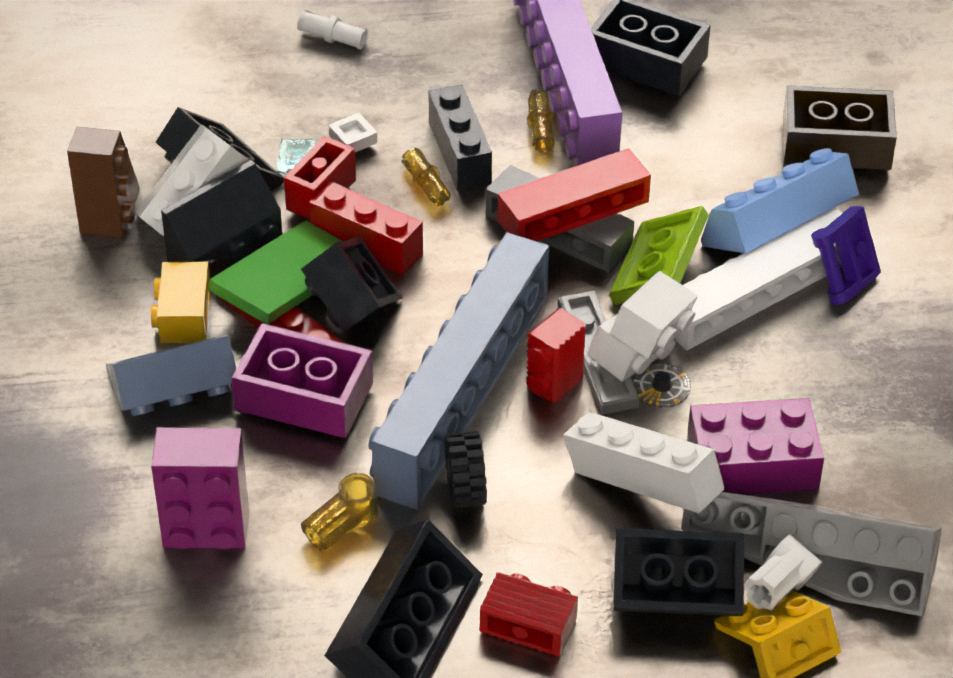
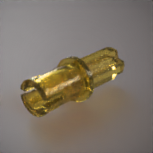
(540, 121)
(426, 176)

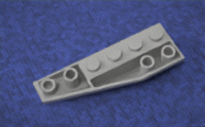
(862, 555)

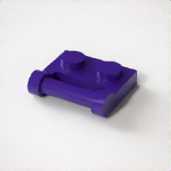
(855, 251)

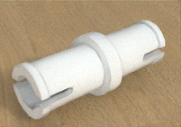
(332, 29)

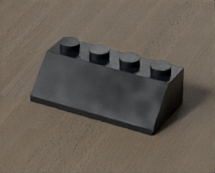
(405, 607)

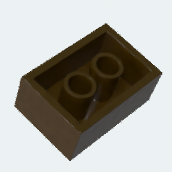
(842, 120)

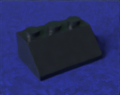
(184, 125)
(222, 220)
(678, 572)

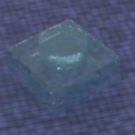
(292, 151)

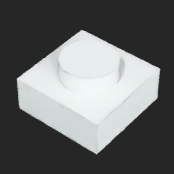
(354, 132)

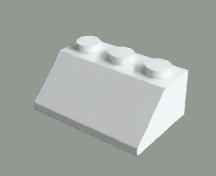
(197, 164)

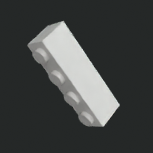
(644, 461)

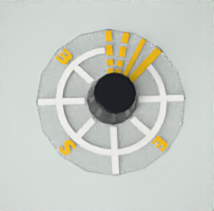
(662, 385)

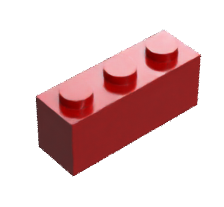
(388, 233)

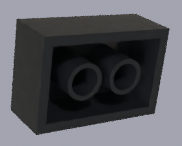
(651, 44)

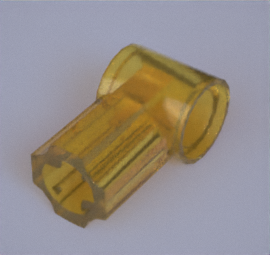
(351, 507)

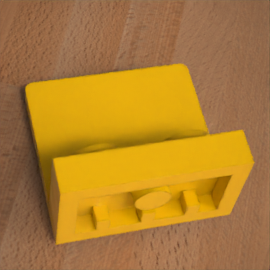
(788, 638)

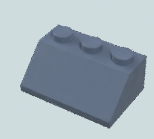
(173, 374)

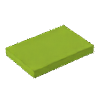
(658, 246)

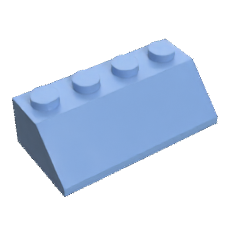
(781, 202)

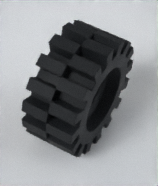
(465, 469)

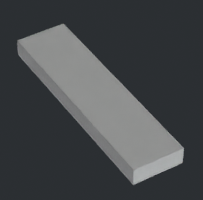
(608, 391)

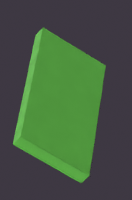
(272, 277)

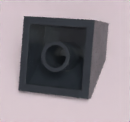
(350, 283)

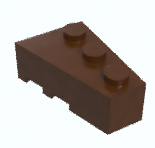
(102, 181)

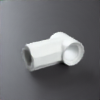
(784, 570)

